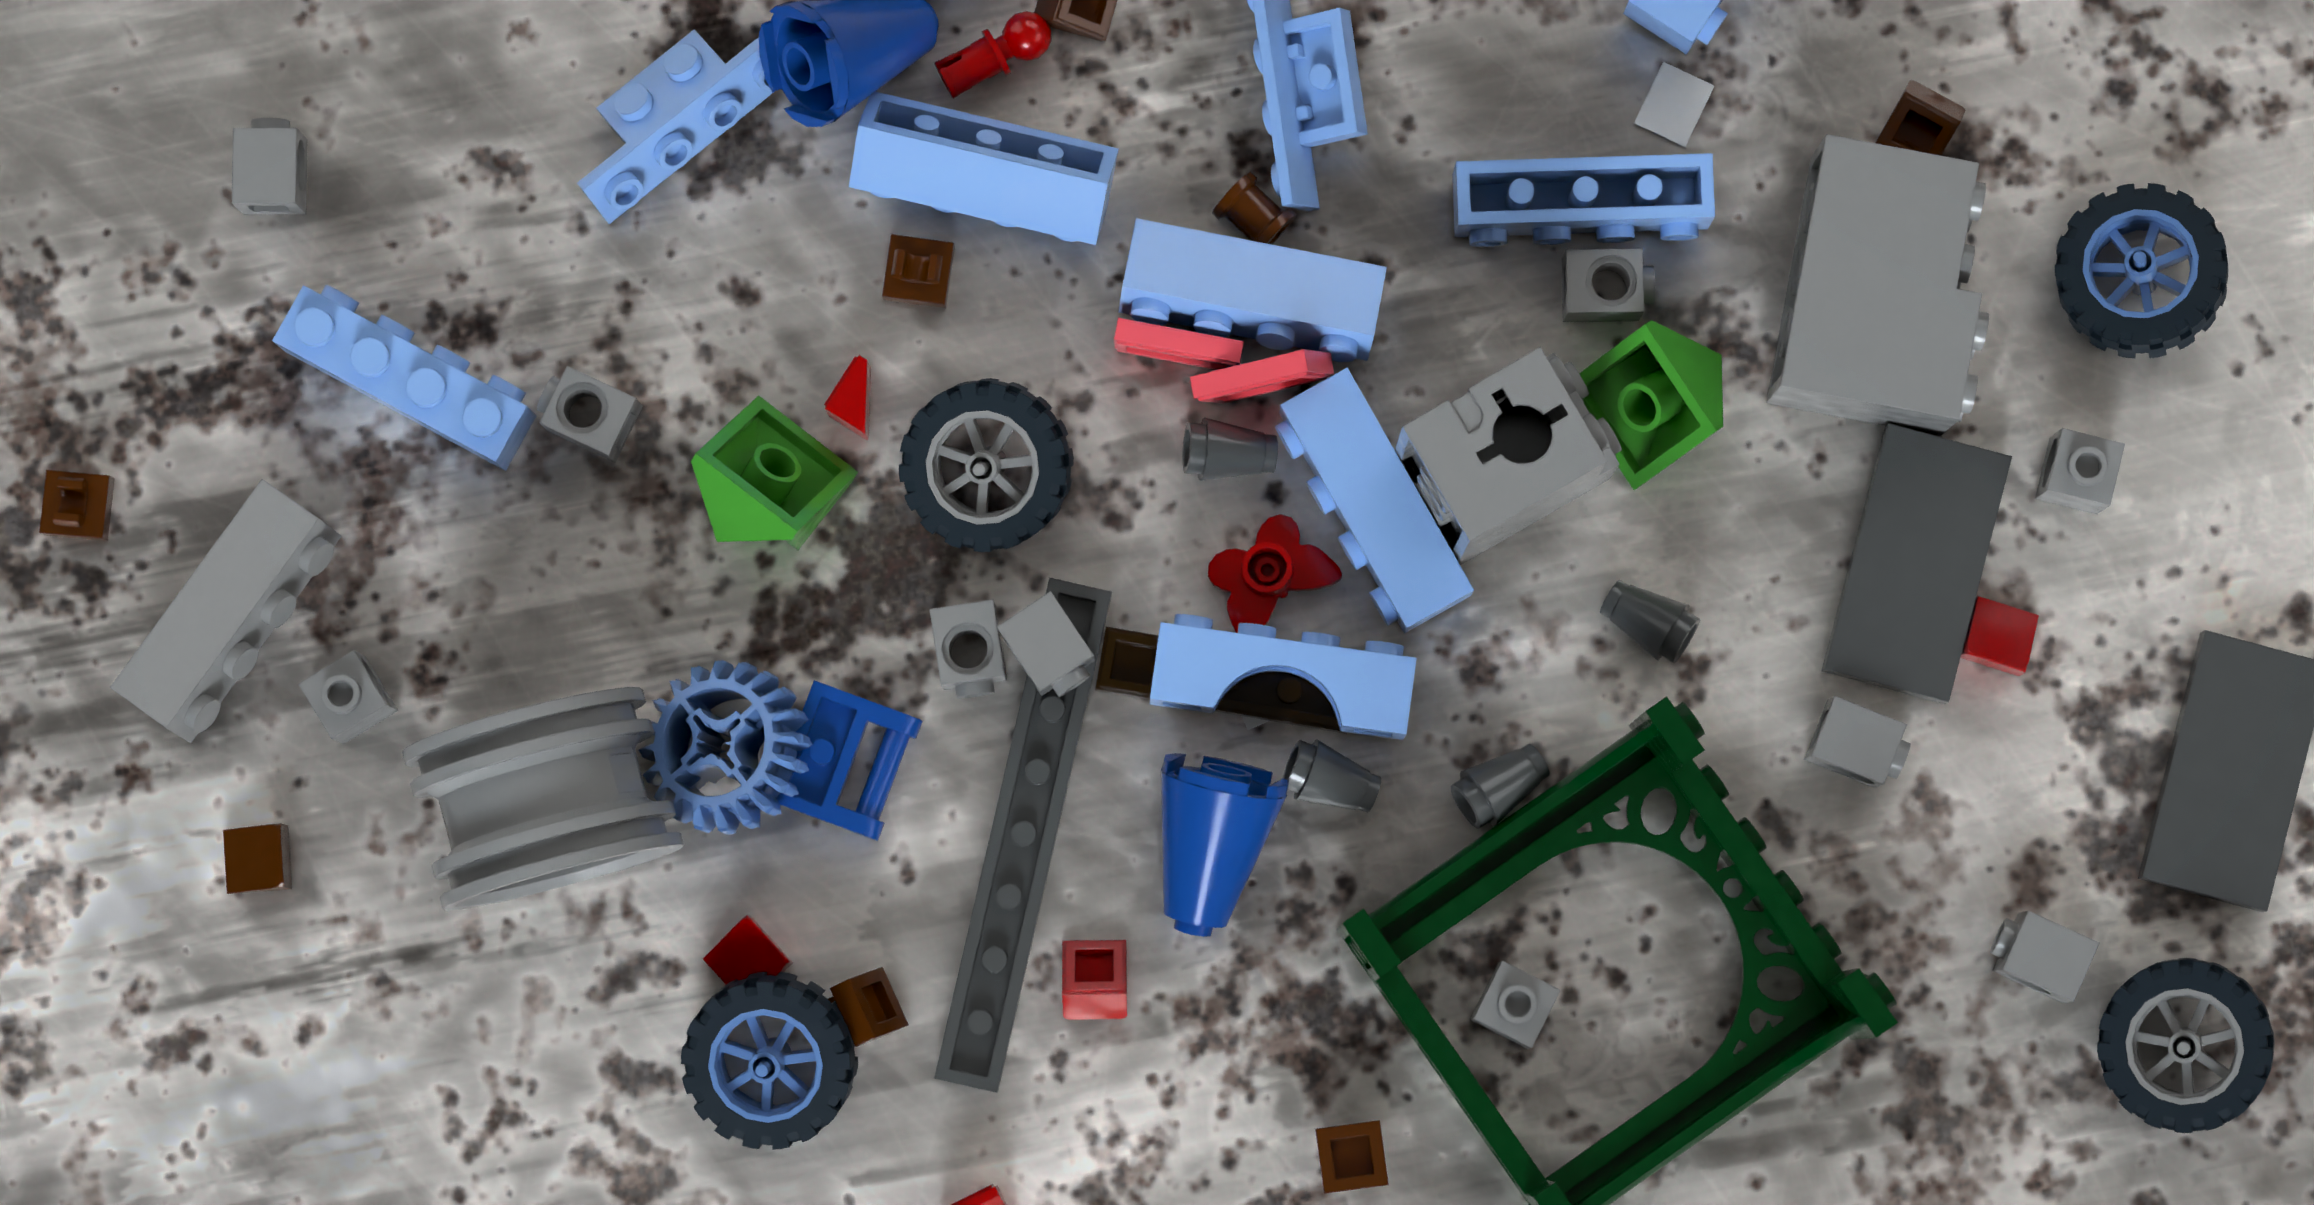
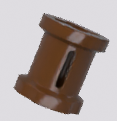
(1253, 211)

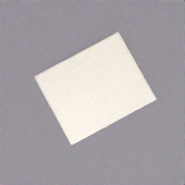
(1674, 104)

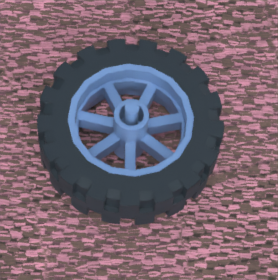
(2157, 213)
(720, 1096)

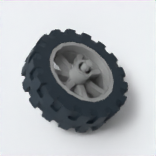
(1020, 412)
(2190, 1109)

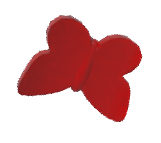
(1269, 571)

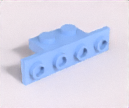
(1308, 89)
(670, 117)

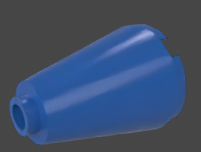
(841, 51)
(1212, 836)

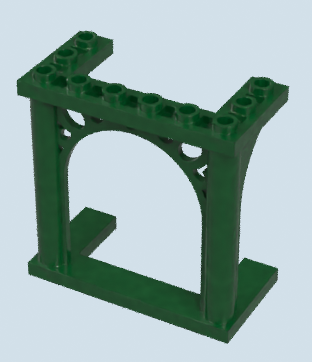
(1647, 758)

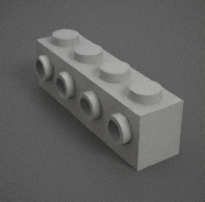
(226, 612)

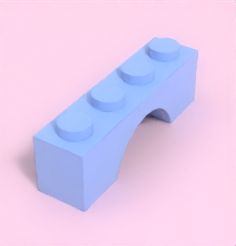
(1365, 687)

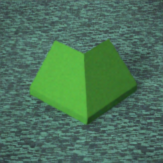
(1657, 397)
(768, 478)

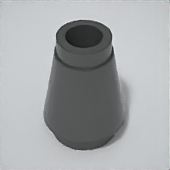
(1227, 450)
(1651, 620)
(1329, 778)
(1498, 785)

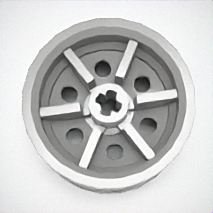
(542, 797)

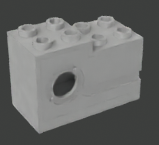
(1876, 292)
(1507, 452)

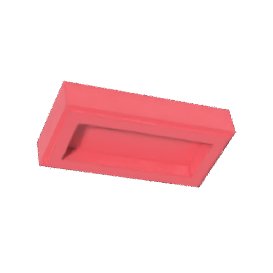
(1177, 345)
(1262, 376)

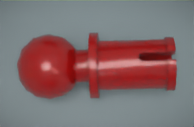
(1023, 37)

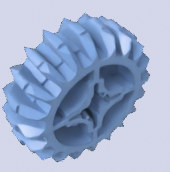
(765, 721)

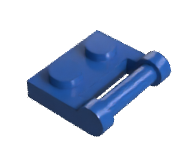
(836, 731)

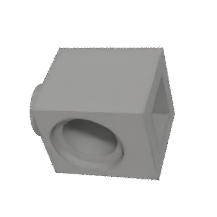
(269, 168)
(1583, 304)
(611, 429)
(2080, 471)
(964, 619)
(1048, 646)
(348, 697)
(1858, 743)
(2043, 955)
(1515, 1005)

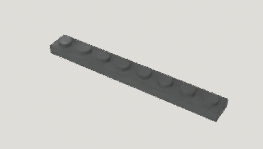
(1018, 861)

